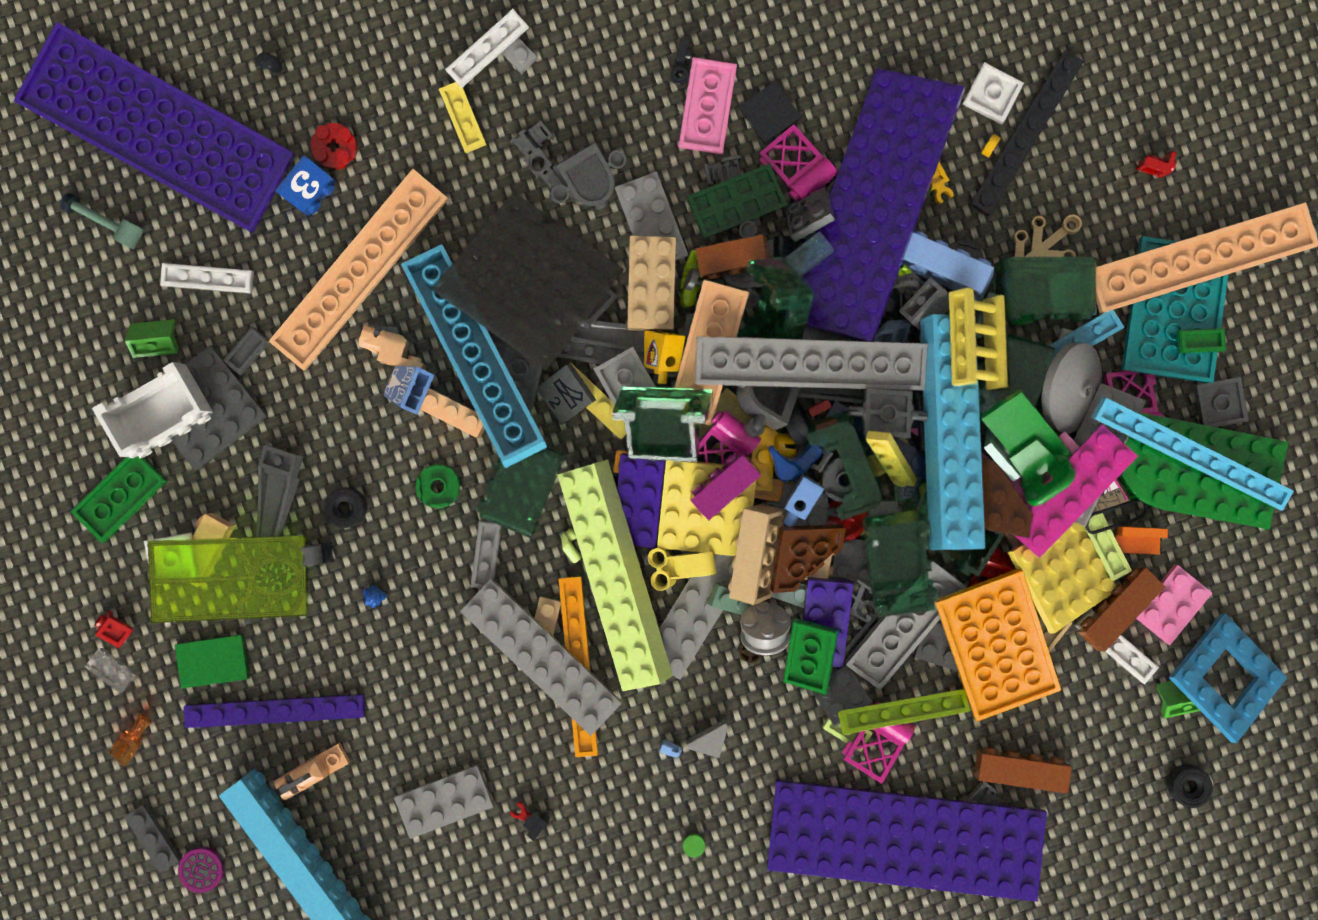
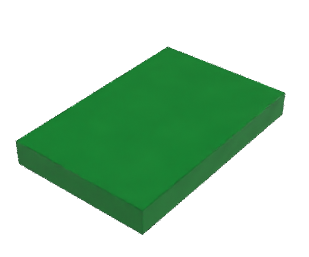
(810, 655)
(212, 661)

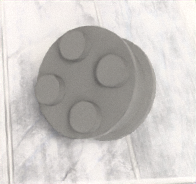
(765, 629)

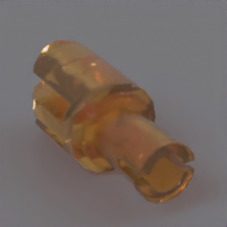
(129, 741)

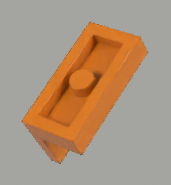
(1140, 539)

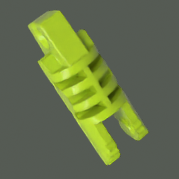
(688, 298)

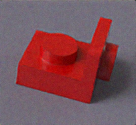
(1154, 166)
(112, 629)

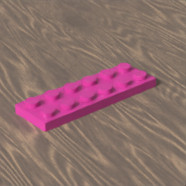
(1097, 466)

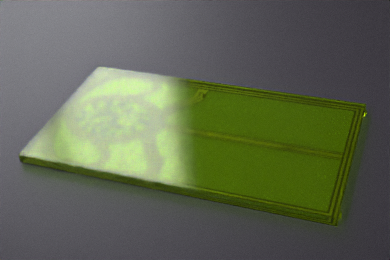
(226, 579)

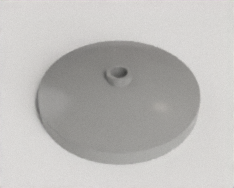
(1071, 386)

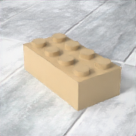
(651, 283)
(755, 553)

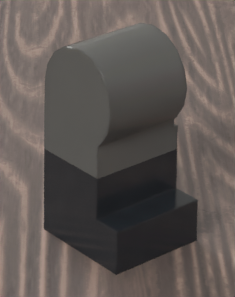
(317, 554)

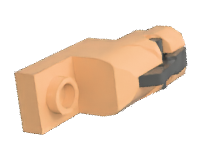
(389, 344)
(312, 771)

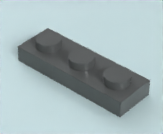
(152, 837)

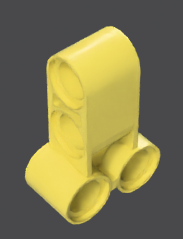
(680, 566)

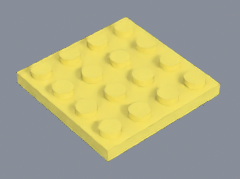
(684, 526)
(1065, 578)

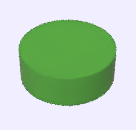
(693, 845)

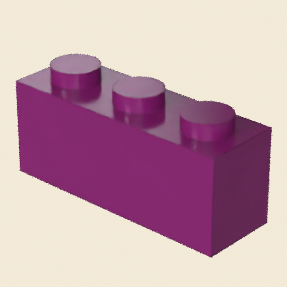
(724, 484)

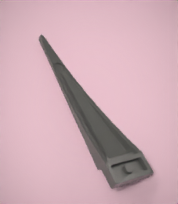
(276, 490)

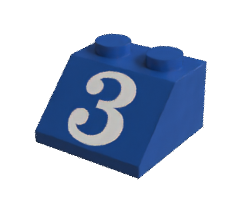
(306, 186)

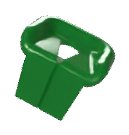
(1032, 462)

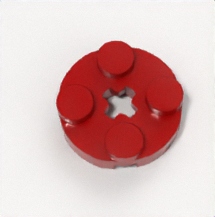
(343, 155)

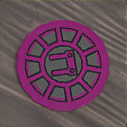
(201, 869)

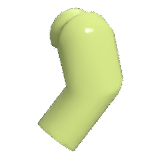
(568, 547)

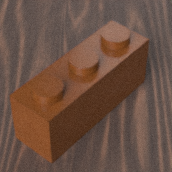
(731, 256)

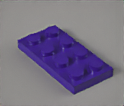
(641, 497)
(829, 605)

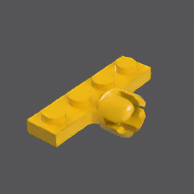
(762, 458)

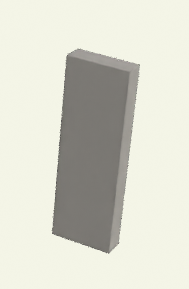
(486, 553)

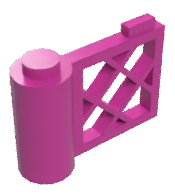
(810, 177)
(1148, 385)
(730, 433)
(896, 734)

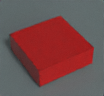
(818, 408)

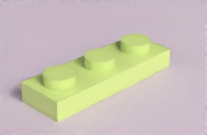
(1107, 548)

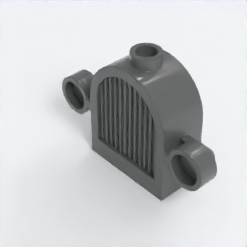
(587, 177)
(745, 280)
(767, 406)

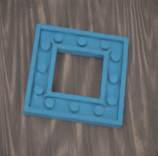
(1188, 677)

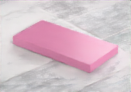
(707, 105)

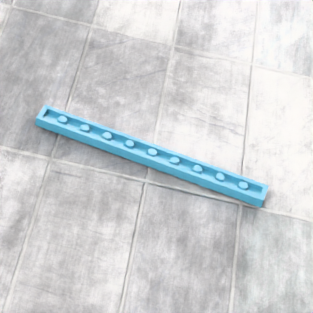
(1191, 453)

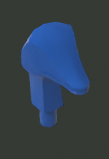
(792, 468)

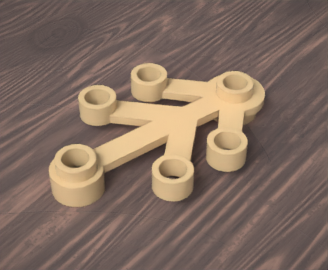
(1040, 248)

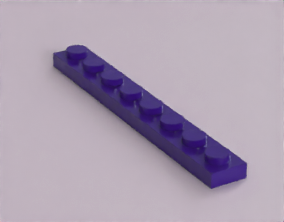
(274, 710)

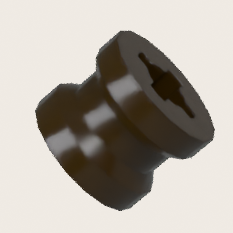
(748, 656)

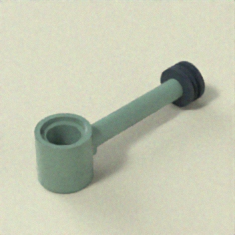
(124, 232)

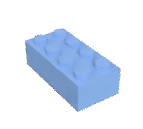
(946, 266)

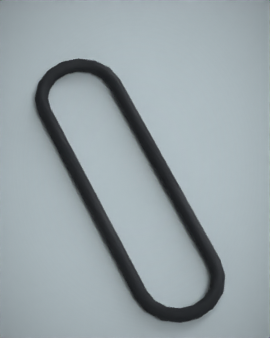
(1118, 524)

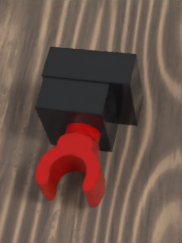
(534, 822)

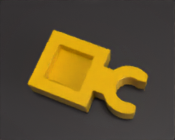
(938, 186)

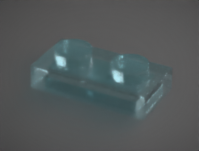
(810, 254)

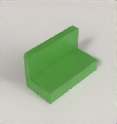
(152, 338)
(1174, 700)

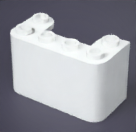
(154, 412)

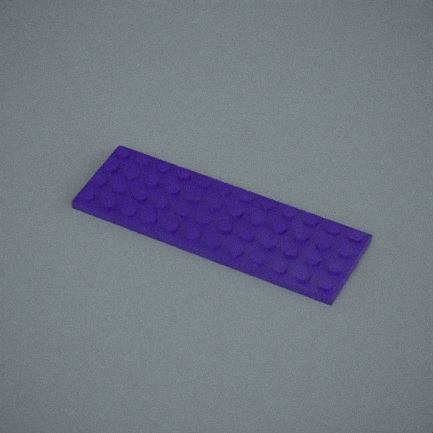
(154, 127)
(879, 199)
(906, 840)

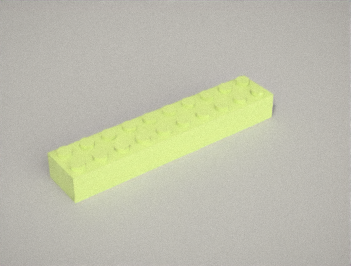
(615, 576)

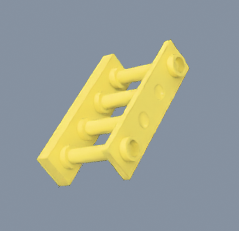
(963, 339)

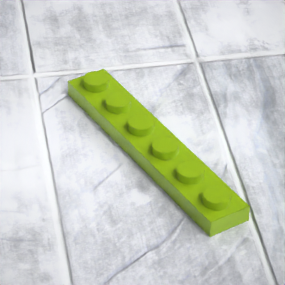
(903, 711)

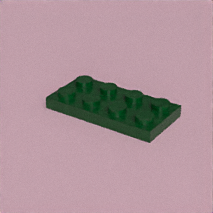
(736, 201)

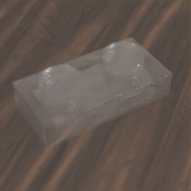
(111, 670)

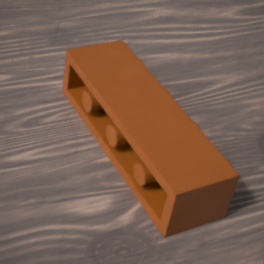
(1120, 609)
(1022, 770)

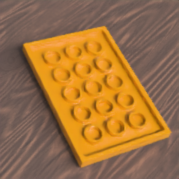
(998, 644)

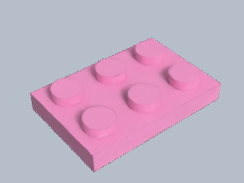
(1174, 605)

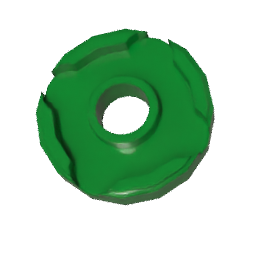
(451, 486)

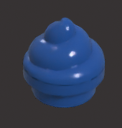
(373, 596)

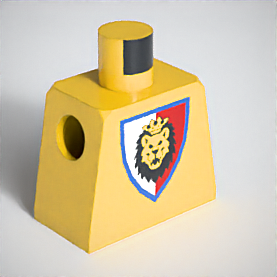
(662, 353)

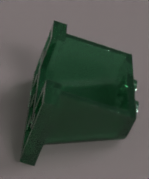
(662, 421)

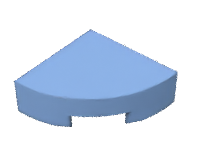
(670, 748)

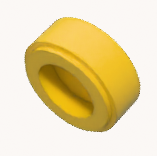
(991, 144)

